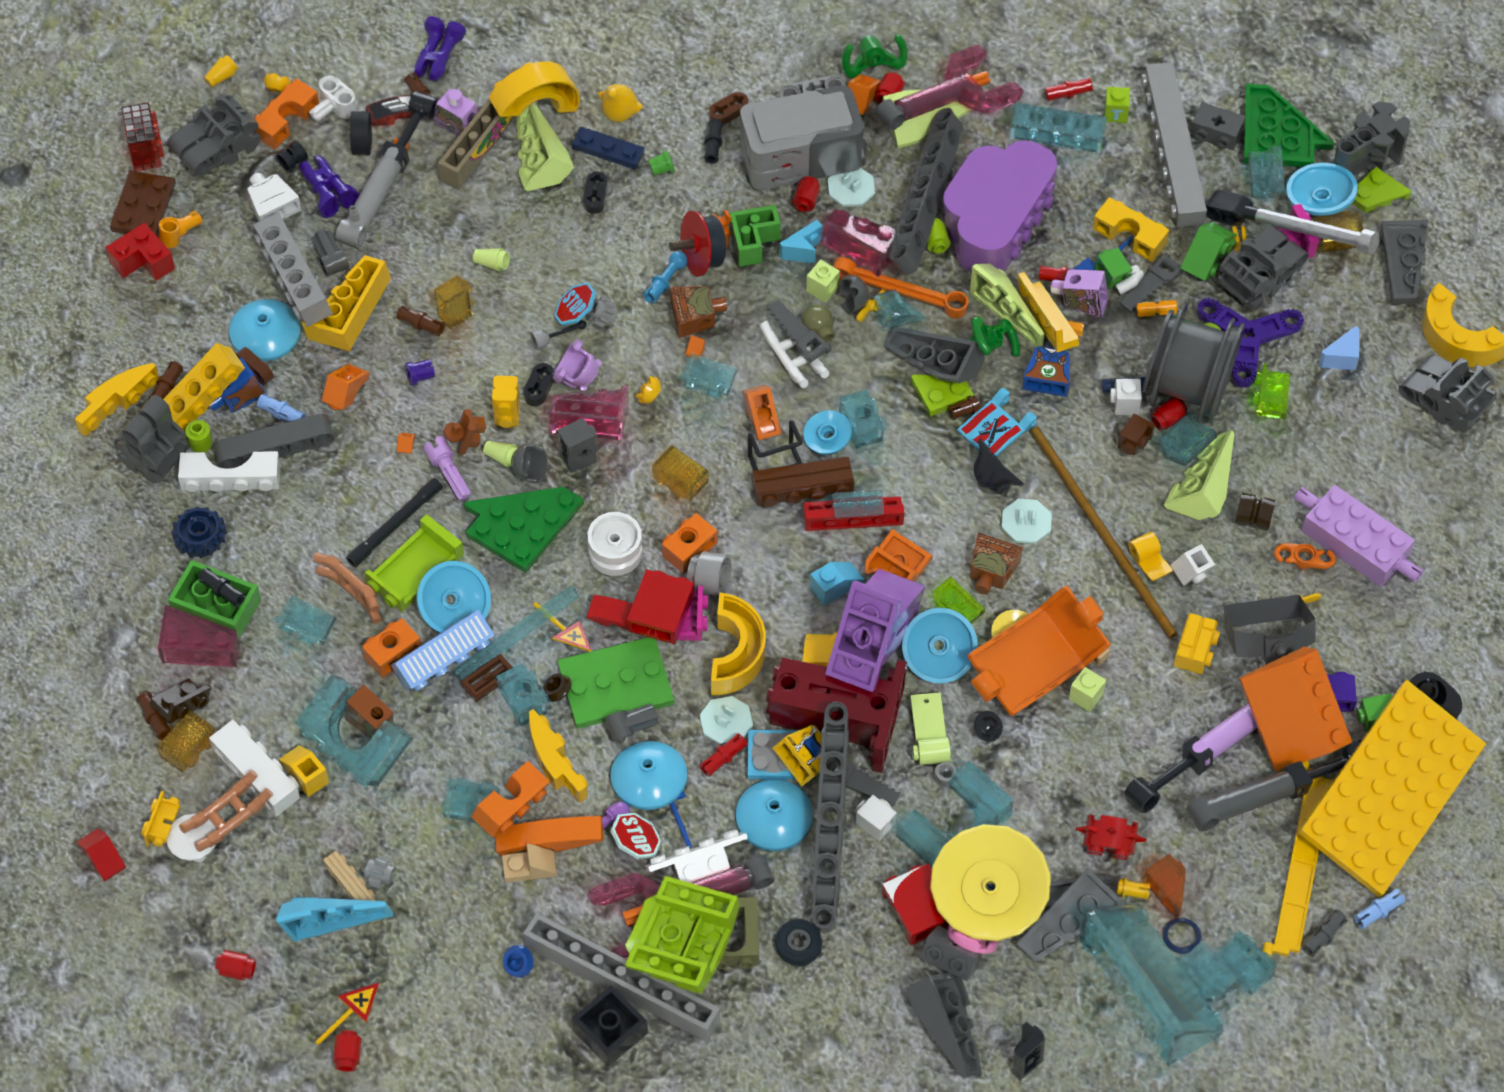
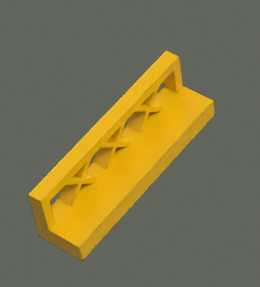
(1047, 314)

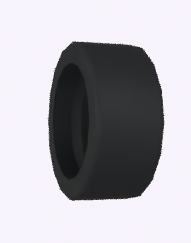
(360, 132)

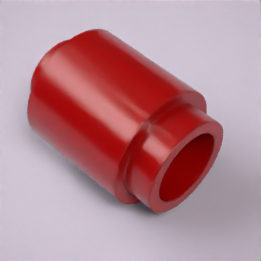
(890, 84)
(806, 194)
(1168, 414)
(235, 965)
(347, 1051)

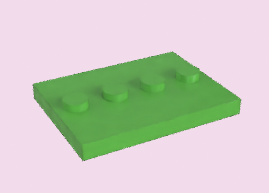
(615, 681)

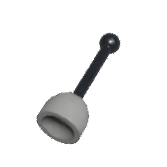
(541, 338)

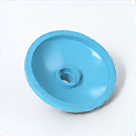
(1322, 188)
(269, 338)
(462, 583)
(957, 639)
(651, 786)
(778, 827)

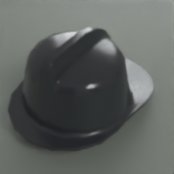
(1439, 691)

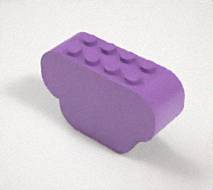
(998, 202)

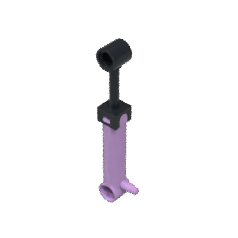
(1197, 754)

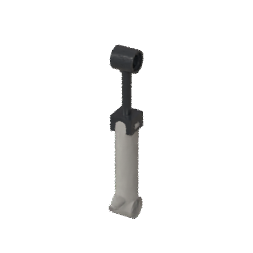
(392, 160)

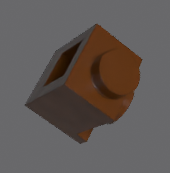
(1135, 434)

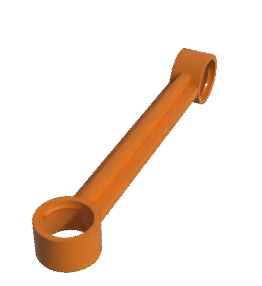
(848, 267)

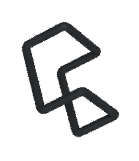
(792, 445)

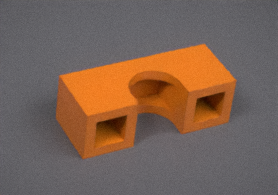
(294, 100)
(497, 813)

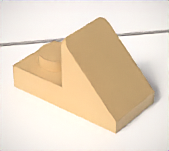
(529, 865)

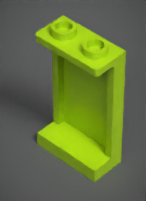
(402, 572)

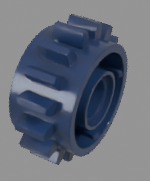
(195, 521)

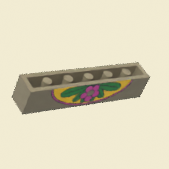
(473, 144)

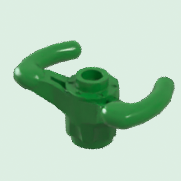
(872, 55)
(991, 337)

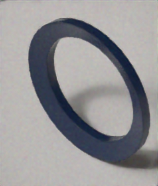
(1171, 946)

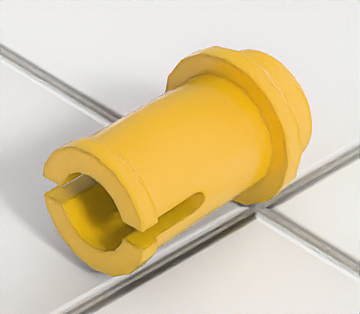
(1132, 889)

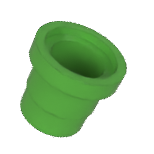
(661, 163)

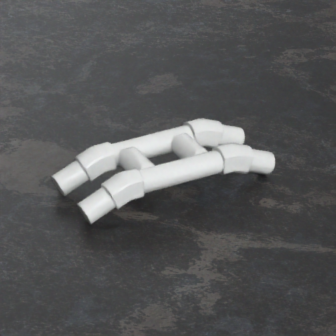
(791, 365)

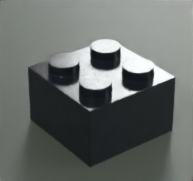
(609, 1025)

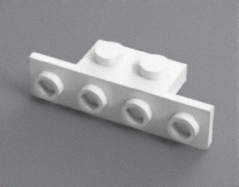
(699, 861)

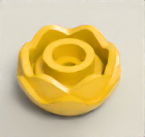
(276, 83)
(649, 390)

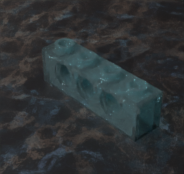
(1058, 127)

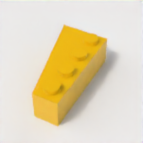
(351, 304)

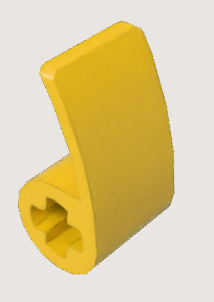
(1147, 555)

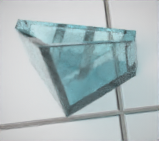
(895, 310)

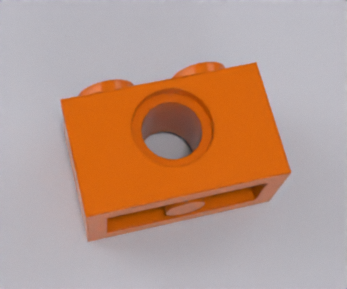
(695, 529)
(397, 634)

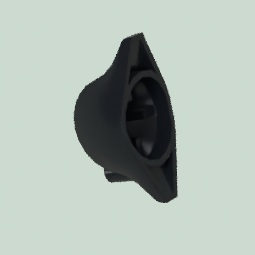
(992, 472)

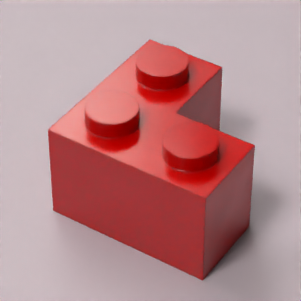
(140, 249)

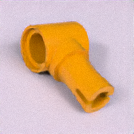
(173, 228)

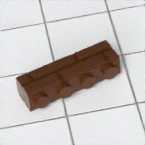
(802, 481)

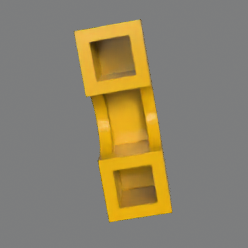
(1117, 218)

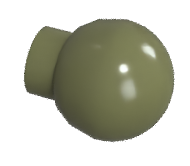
(820, 320)

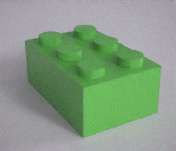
(200, 600)

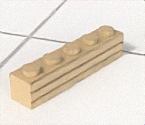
(347, 878)

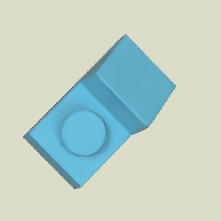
(800, 245)

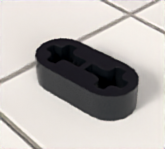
(591, 192)
(543, 386)

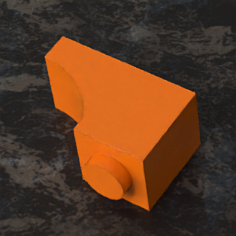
(864, 91)
(343, 386)
(762, 411)

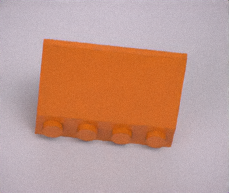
(1295, 708)

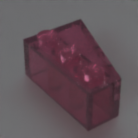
(859, 238)
(602, 410)
(196, 641)

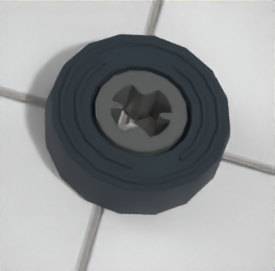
(798, 955)

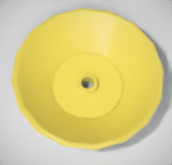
(990, 857)

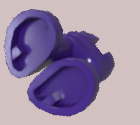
(436, 30)

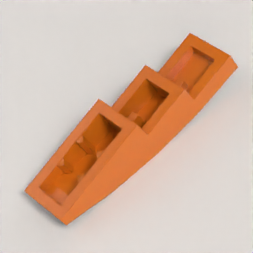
(553, 834)

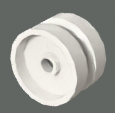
(615, 543)

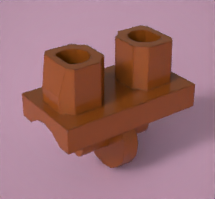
(466, 431)

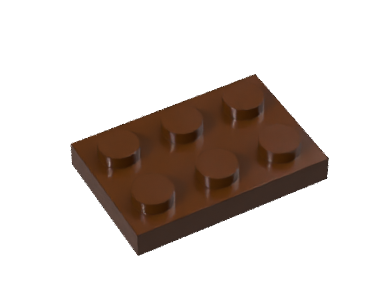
(141, 201)

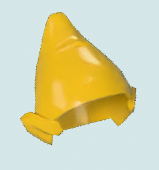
(619, 102)

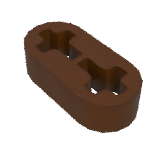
(728, 108)
(257, 366)

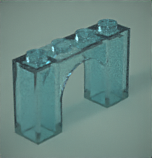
(322, 722)
(978, 791)

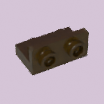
(180, 699)

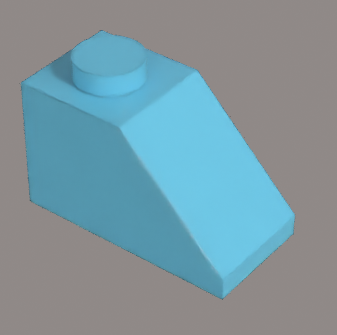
(833, 581)

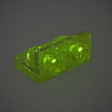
(1272, 393)

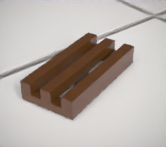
(471, 690)

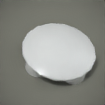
(182, 843)

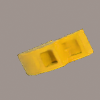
(120, 390)
(552, 759)

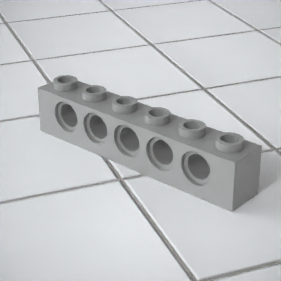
(293, 270)

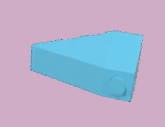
(318, 916)

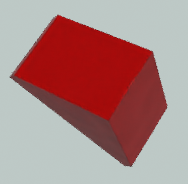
(101, 854)

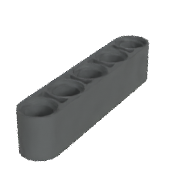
(285, 438)

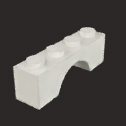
(259, 472)

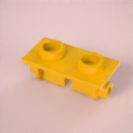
(155, 828)

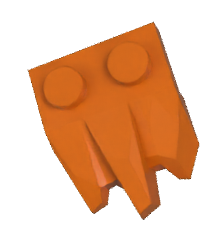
(898, 557)

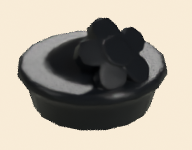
(988, 726)

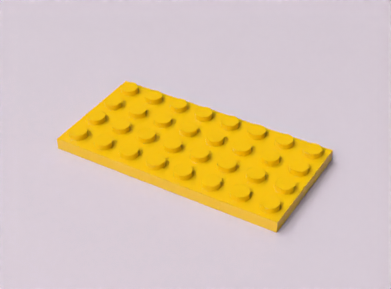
(1392, 788)

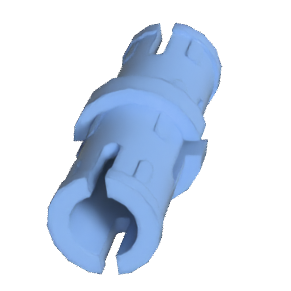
(279, 409)
(1379, 908)

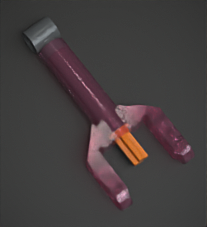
(957, 86)
(731, 881)

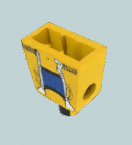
(801, 753)

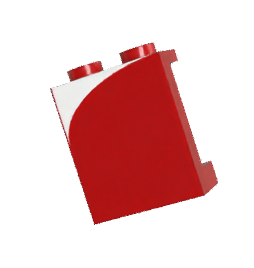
(914, 902)

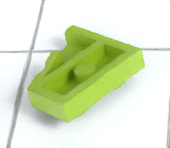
(1378, 190)
(938, 393)

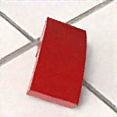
(609, 611)

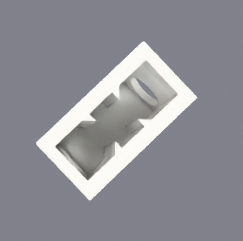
(272, 196)

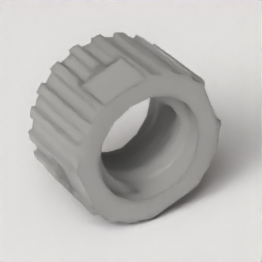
(944, 766)

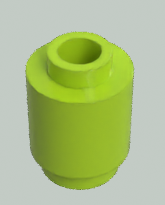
(938, 239)
(199, 436)

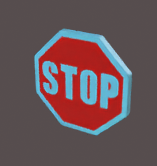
(575, 304)

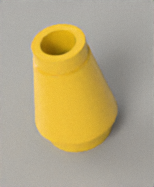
(221, 71)

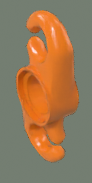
(1314, 562)

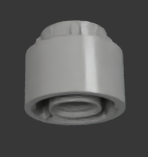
(711, 572)

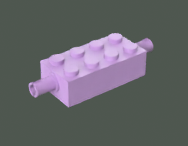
(1358, 535)

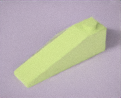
(917, 128)
(542, 153)
(1000, 296)
(1205, 483)

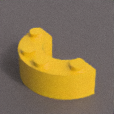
(534, 83)
(1453, 340)
(746, 661)

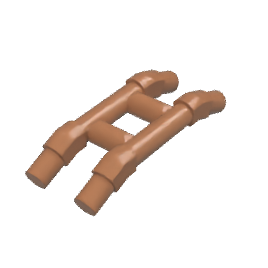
(351, 583)
(229, 797)

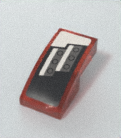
(389, 109)

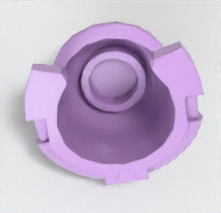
(576, 367)

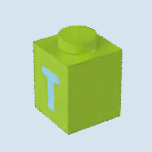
(1117, 104)

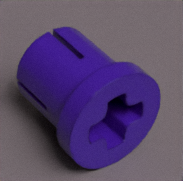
(419, 371)

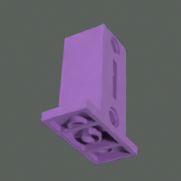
(872, 627)

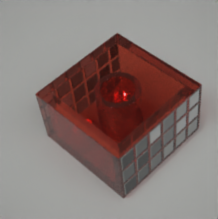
(143, 136)

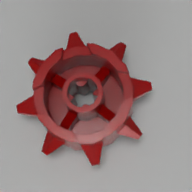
(1110, 836)

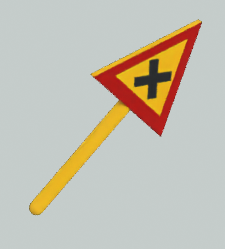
(572, 635)
(359, 1002)

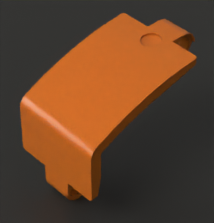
(1039, 651)

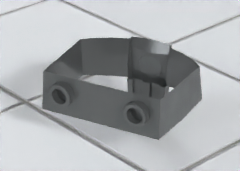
(1265, 611)

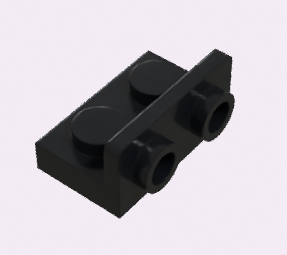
(1028, 1051)

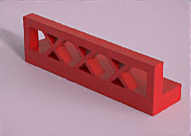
(824, 517)

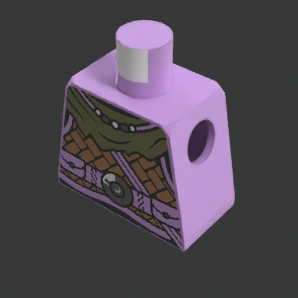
(454, 112)
(1083, 291)

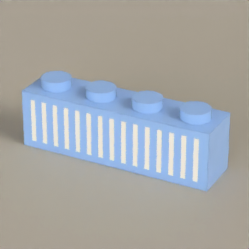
(443, 650)

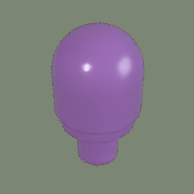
(612, 811)

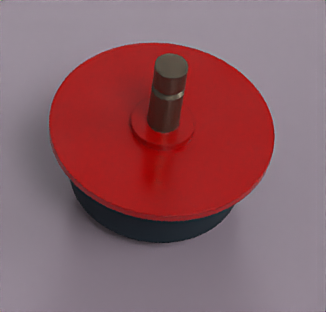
(702, 242)

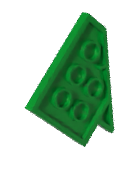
(1275, 122)
(521, 524)

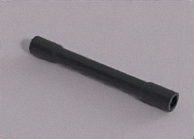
(423, 496)

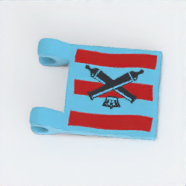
(996, 425)

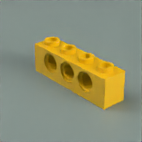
(203, 384)

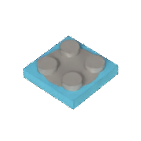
(762, 759)

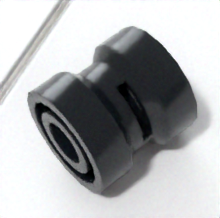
(291, 156)

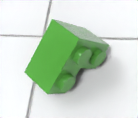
(751, 229)
(1207, 249)

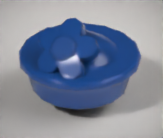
(518, 961)

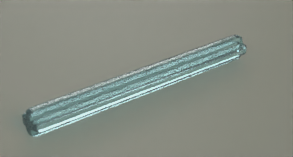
(517, 632)

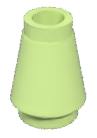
(492, 258)
(500, 452)

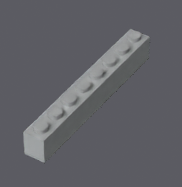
(1174, 145)
(608, 969)

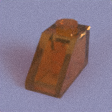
(1167, 883)

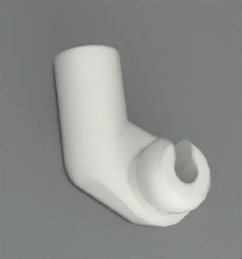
(1130, 282)

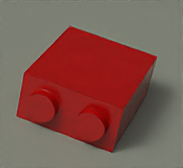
(660, 606)

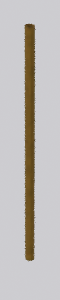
(1104, 533)

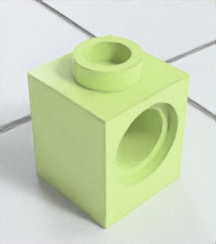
(823, 281)

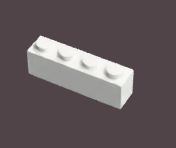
(242, 754)

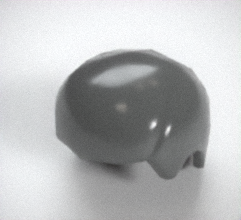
(855, 293)
(529, 462)

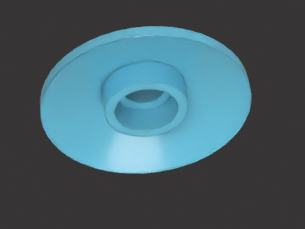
(827, 423)

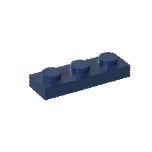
(608, 148)

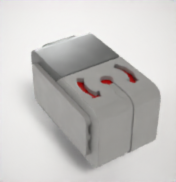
(802, 133)

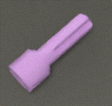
(442, 458)

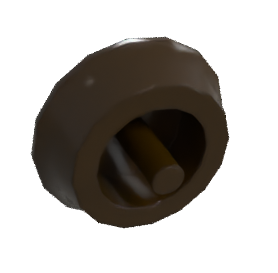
(557, 687)

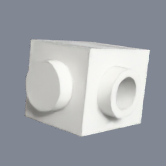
(1126, 396)
(1193, 565)
(875, 817)

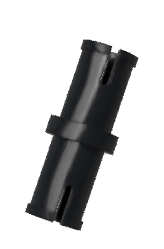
(713, 141)
(221, 587)

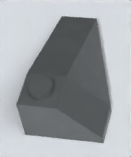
(936, 354)
(941, 1007)

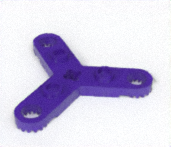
(1262, 329)

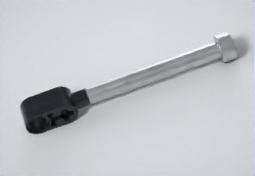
(1235, 208)

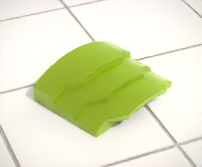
(682, 934)

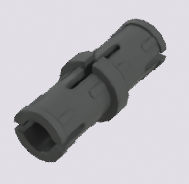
(1324, 932)

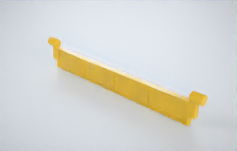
(1299, 879)

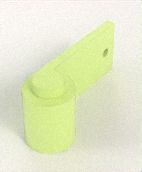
(929, 729)

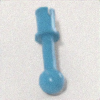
(660, 284)

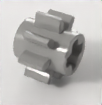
(602, 311)
(379, 871)

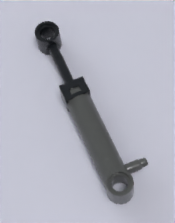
(1291, 782)

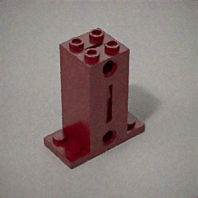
(804, 691)

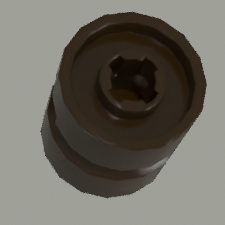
(1255, 511)

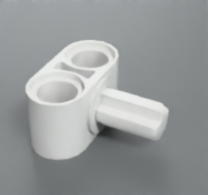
(334, 98)

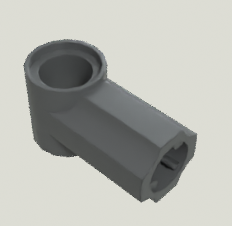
(330, 256)
(627, 722)

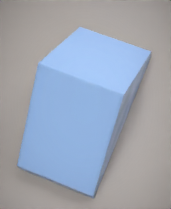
(1343, 352)

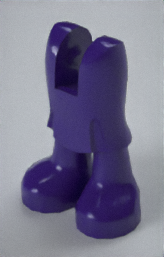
(323, 182)

